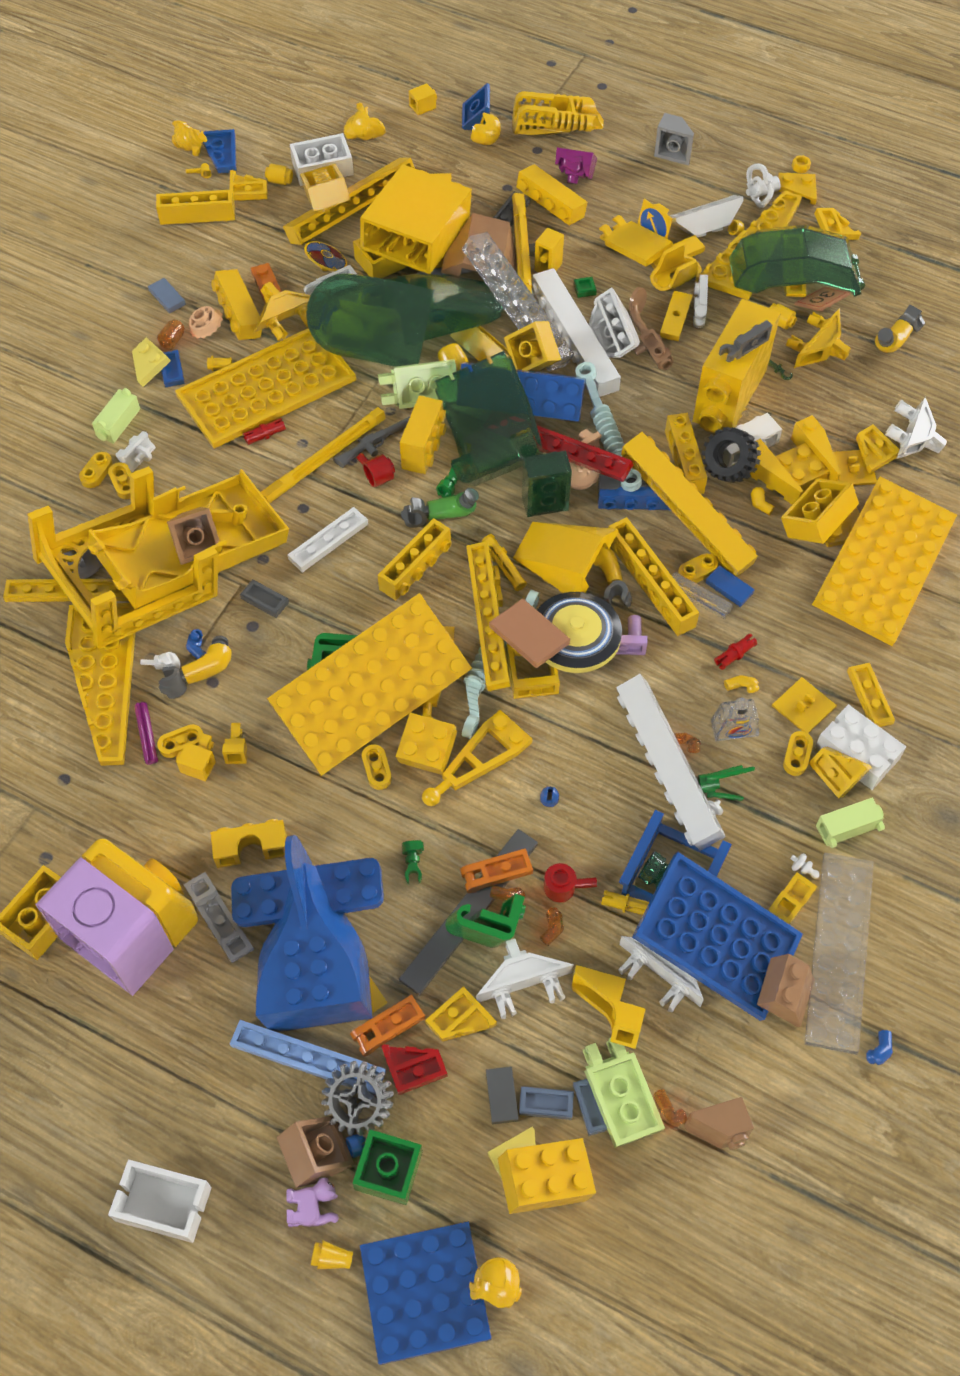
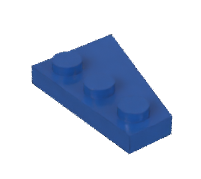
(221, 149)

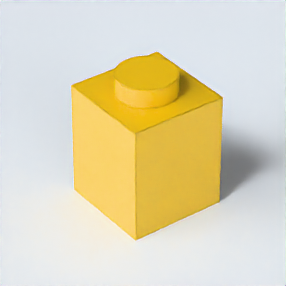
(422, 99)

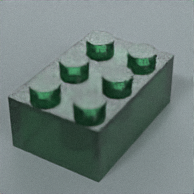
(546, 483)

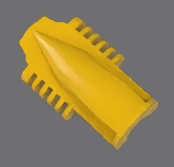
(558, 114)

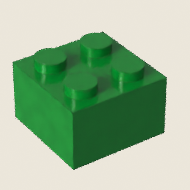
(387, 1167)

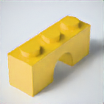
(229, 842)

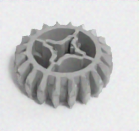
(351, 1119)

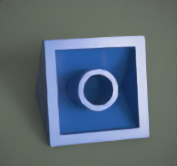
(475, 106)

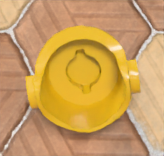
(497, 1283)

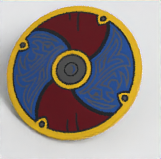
(325, 256)

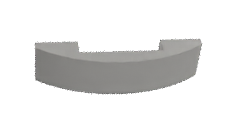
(218, 917)

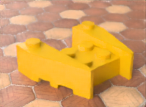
(800, 466)

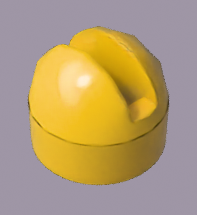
(735, 227)

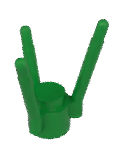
(710, 781)

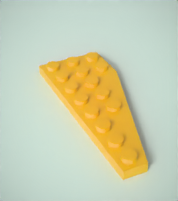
(103, 684)

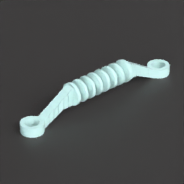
(606, 424)
(476, 681)

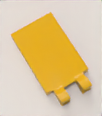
(634, 241)

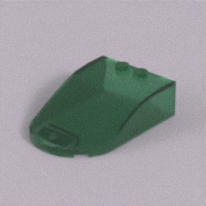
(456, 303)
(370, 318)

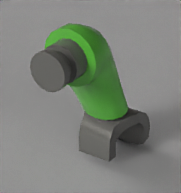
(442, 508)

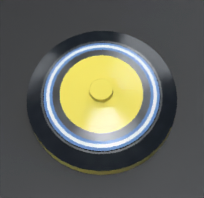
(589, 624)

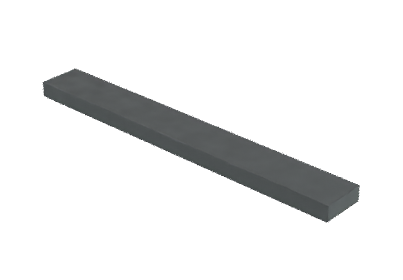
(443, 943)

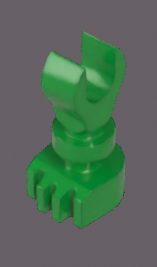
(447, 485)
(412, 849)

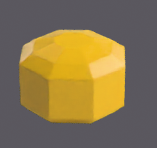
(801, 164)

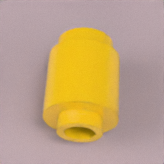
(279, 174)
(787, 316)

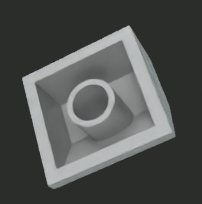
(674, 139)

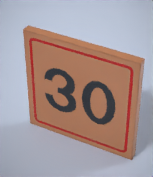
(822, 298)

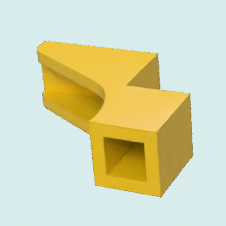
(605, 994)

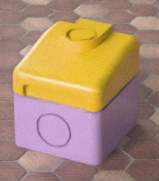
(119, 913)

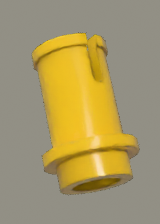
(218, 363)

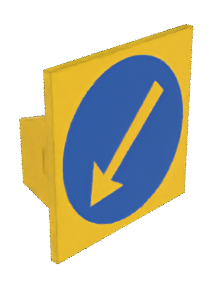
(655, 218)

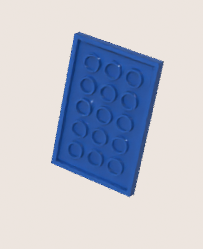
(714, 933)

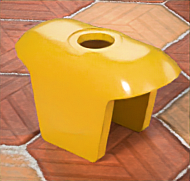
(674, 262)

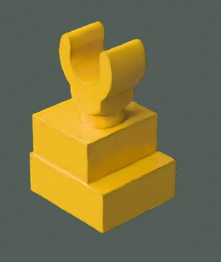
(235, 749)

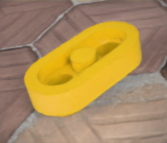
(98, 467)
(120, 483)
(699, 568)
(178, 739)
(797, 754)
(376, 768)

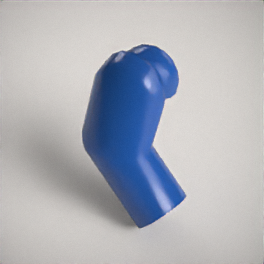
(883, 1050)

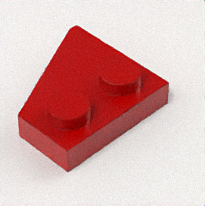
(413, 1066)

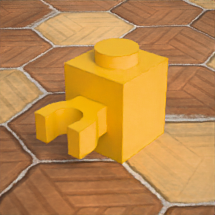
(197, 760)

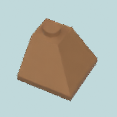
(192, 533)

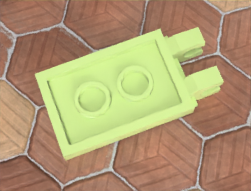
(414, 380)
(622, 1094)

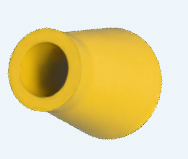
(330, 1256)

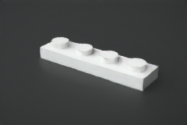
(327, 539)

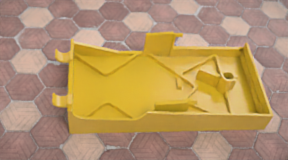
(143, 553)

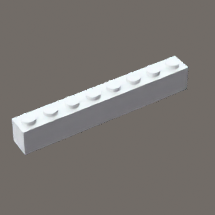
(574, 329)
(670, 762)

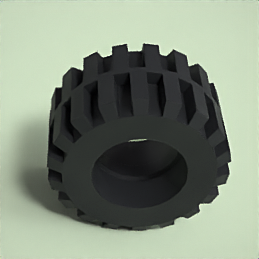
(716, 448)

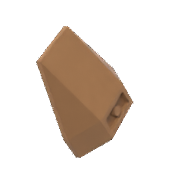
(499, 231)

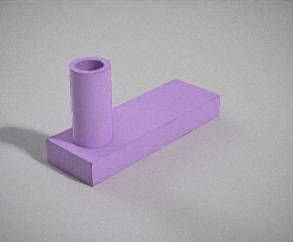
(634, 642)

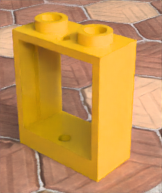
(531, 686)

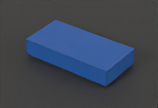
(172, 372)
(729, 586)

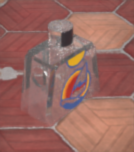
(735, 720)

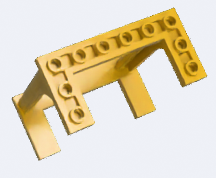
(101, 611)

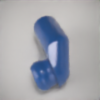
(194, 643)

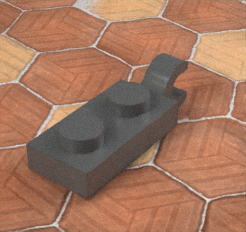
(747, 342)

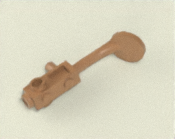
(650, 339)

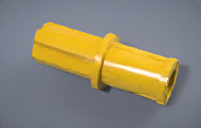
(624, 902)

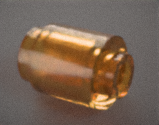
(171, 334)

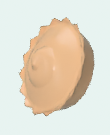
(204, 321)
(582, 477)

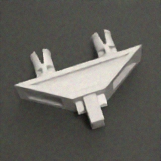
(919, 432)
(522, 971)
(681, 982)

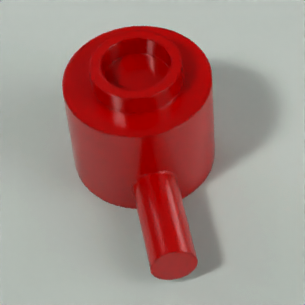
(378, 469)
(562, 881)

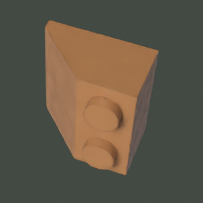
(786, 988)
(722, 1124)
(314, 1150)

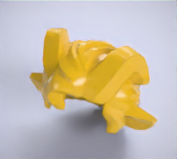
(187, 137)

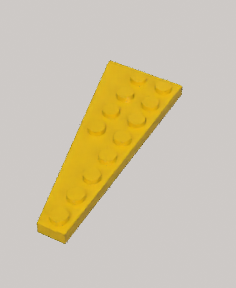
(776, 216)

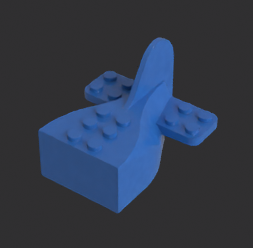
(313, 959)

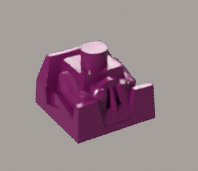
(575, 164)

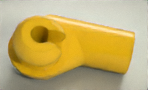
(759, 502)
(742, 681)

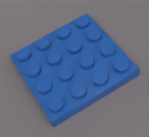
(423, 1293)

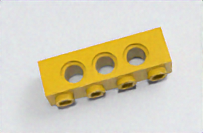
(685, 449)

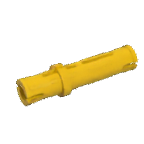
(499, 555)

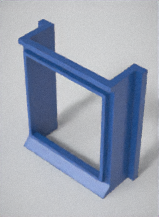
(652, 830)

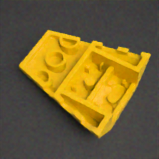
(563, 553)

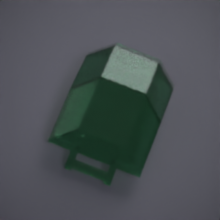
(795, 258)

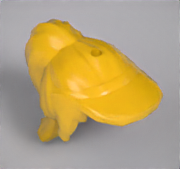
(363, 126)

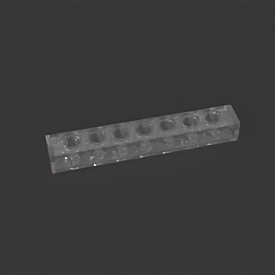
(511, 290)

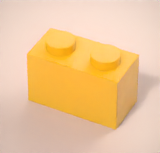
(549, 250)

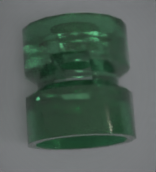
(653, 869)

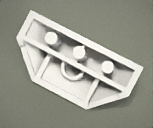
(708, 216)
(613, 325)

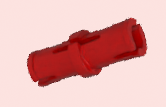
(264, 431)
(735, 651)

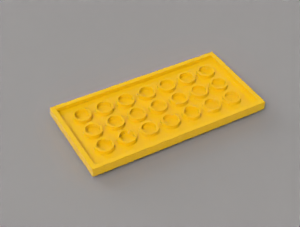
(263, 387)
(885, 561)
(369, 684)

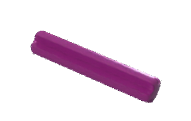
(146, 733)

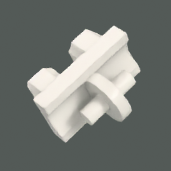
(137, 451)

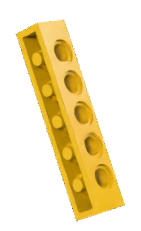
(654, 578)

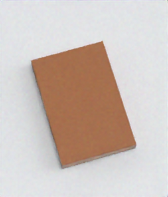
(529, 633)

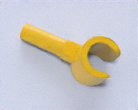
(204, 170)

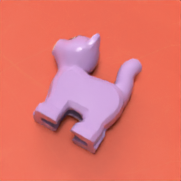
(308, 1208)

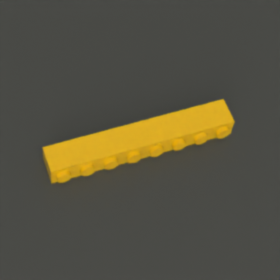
(361, 195)
(689, 505)

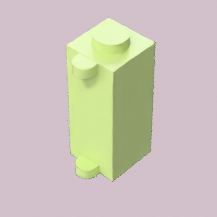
(116, 416)
(850, 822)

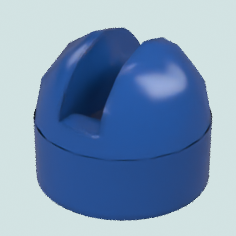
(555, 796)
(355, 1145)

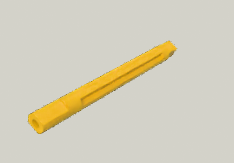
(521, 239)
(290, 479)

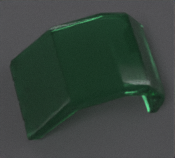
(488, 419)

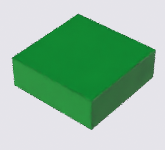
(585, 287)

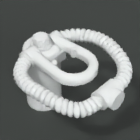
(761, 187)

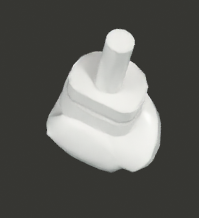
(163, 660)

